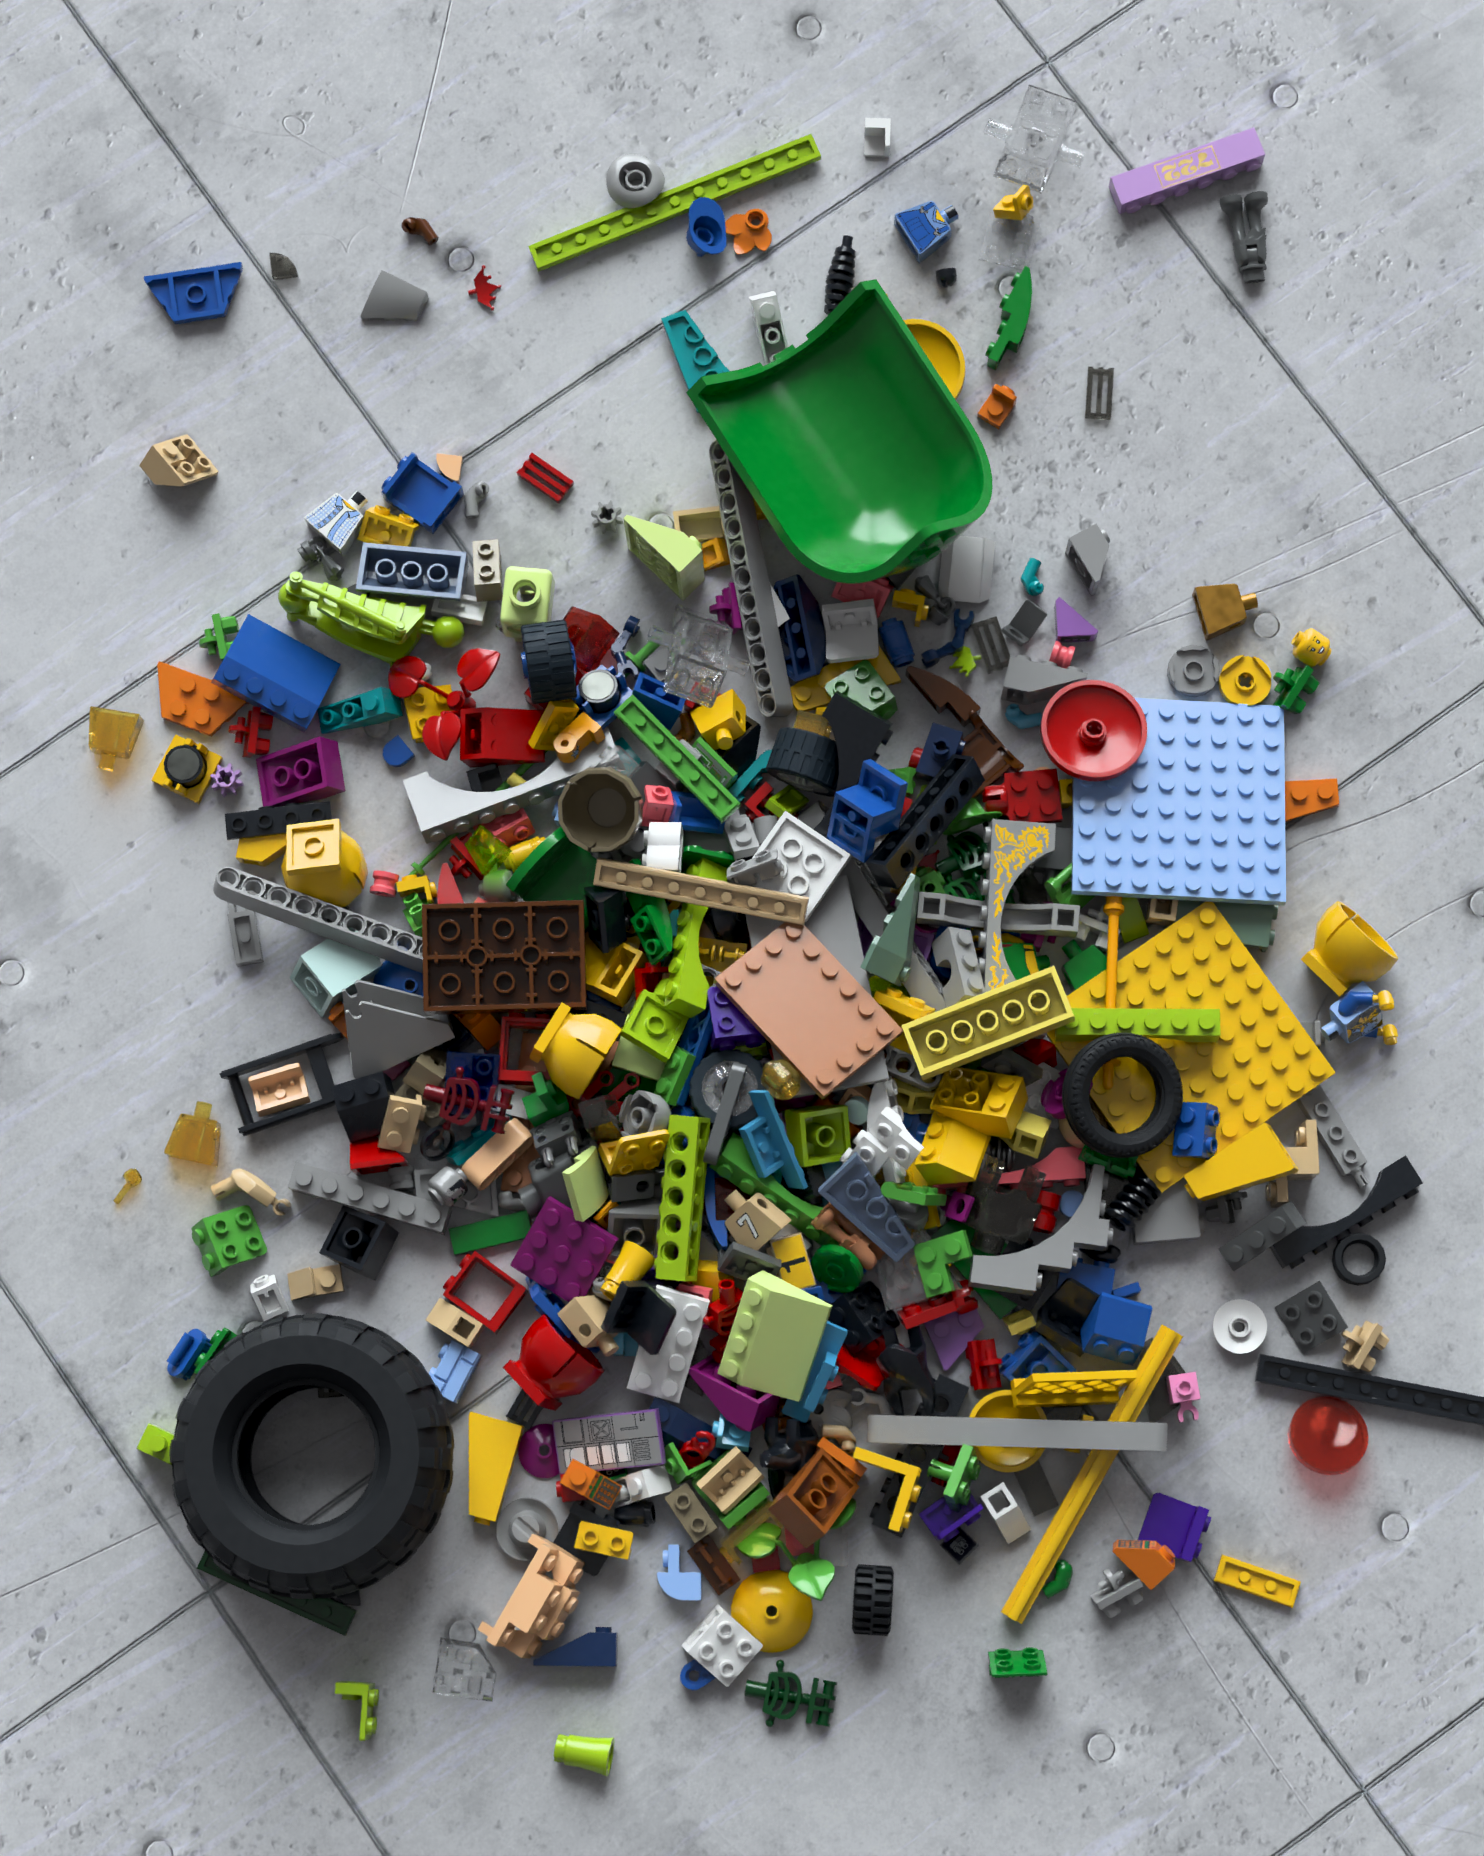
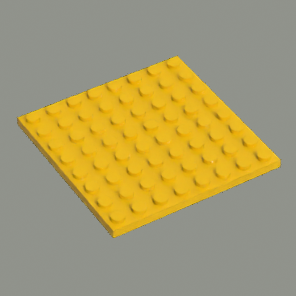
(1251, 1070)

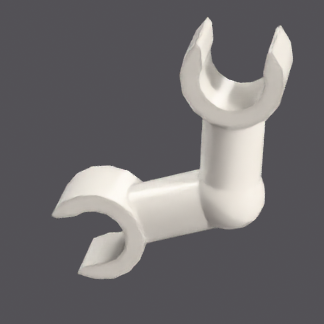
(874, 1398)

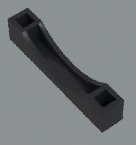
(1391, 1183)

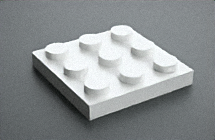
(808, 861)

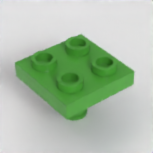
(958, 1477)

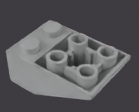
(1034, 681)

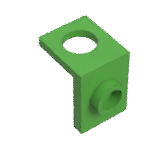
(677, 1468)

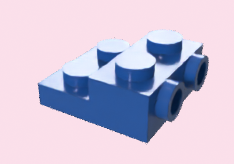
(1032, 1357)

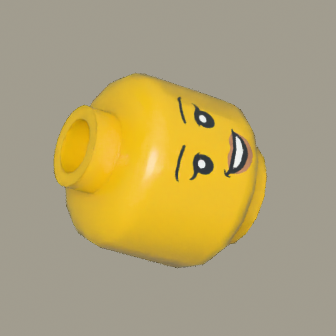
(1311, 647)

